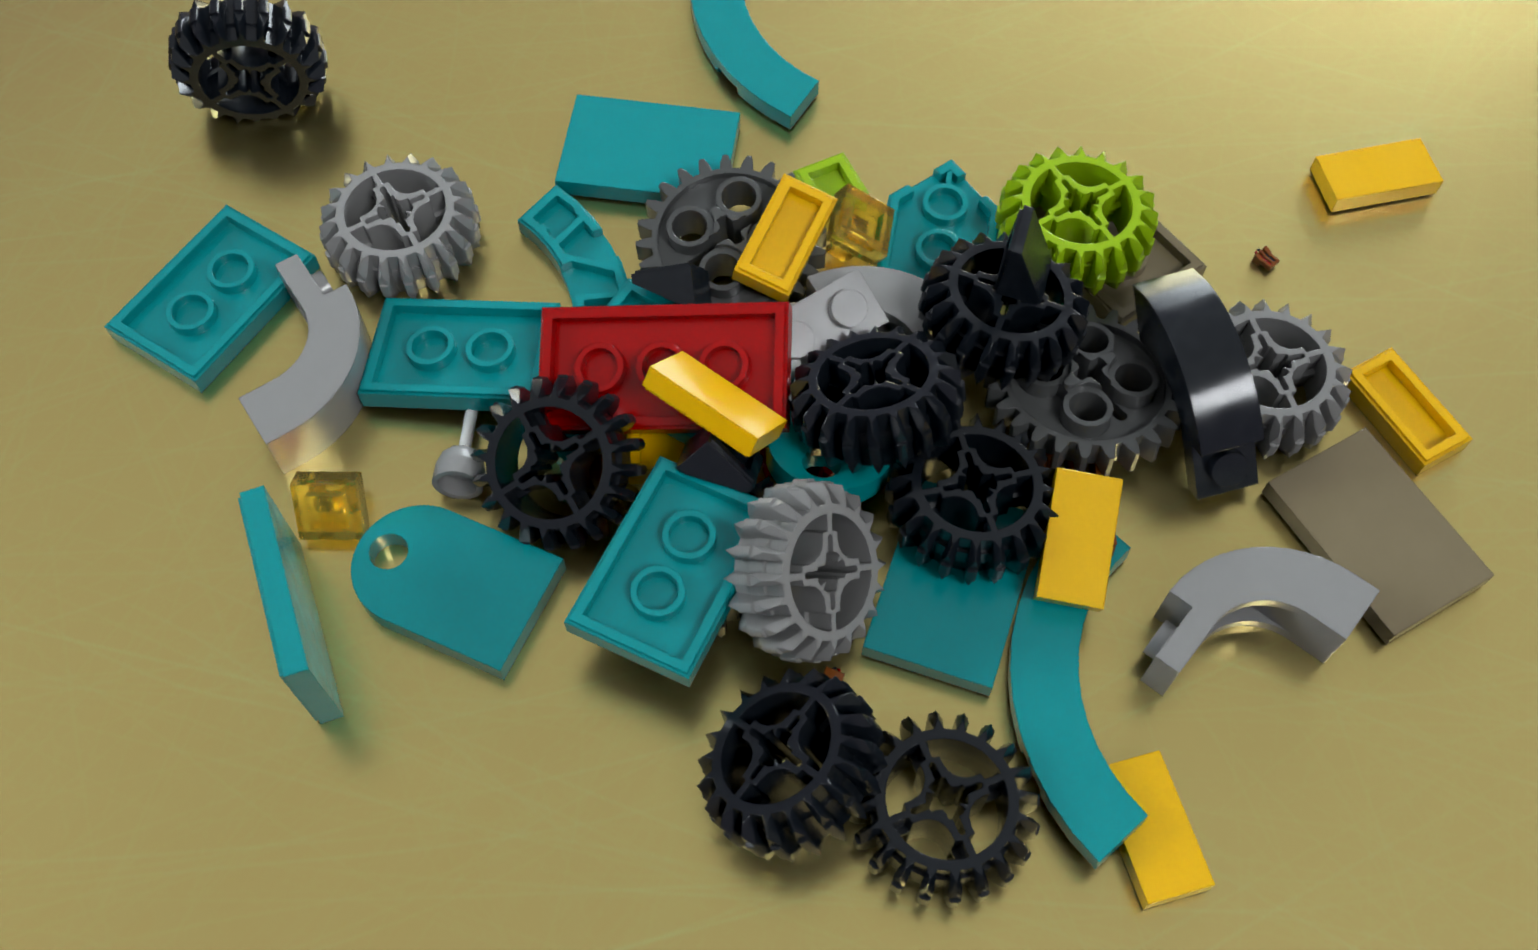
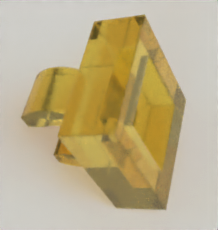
(859, 227)
(329, 505)

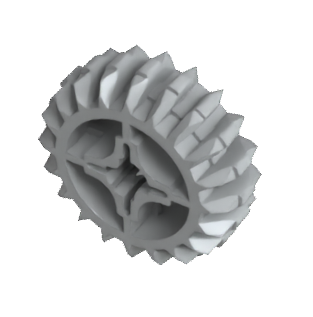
(400, 227)
(1285, 356)
(805, 570)

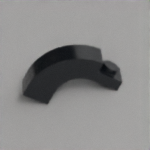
(1209, 378)

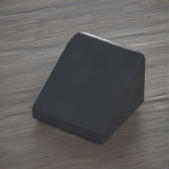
(1024, 260)
(677, 282)
(718, 463)

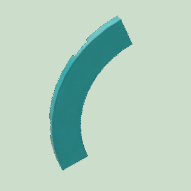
(750, 62)
(576, 250)
(1055, 730)

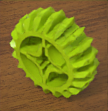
(1079, 203)

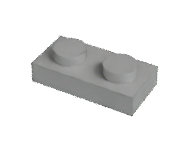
(832, 314)

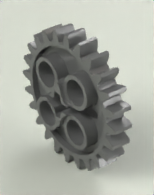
(702, 208)
(1097, 408)

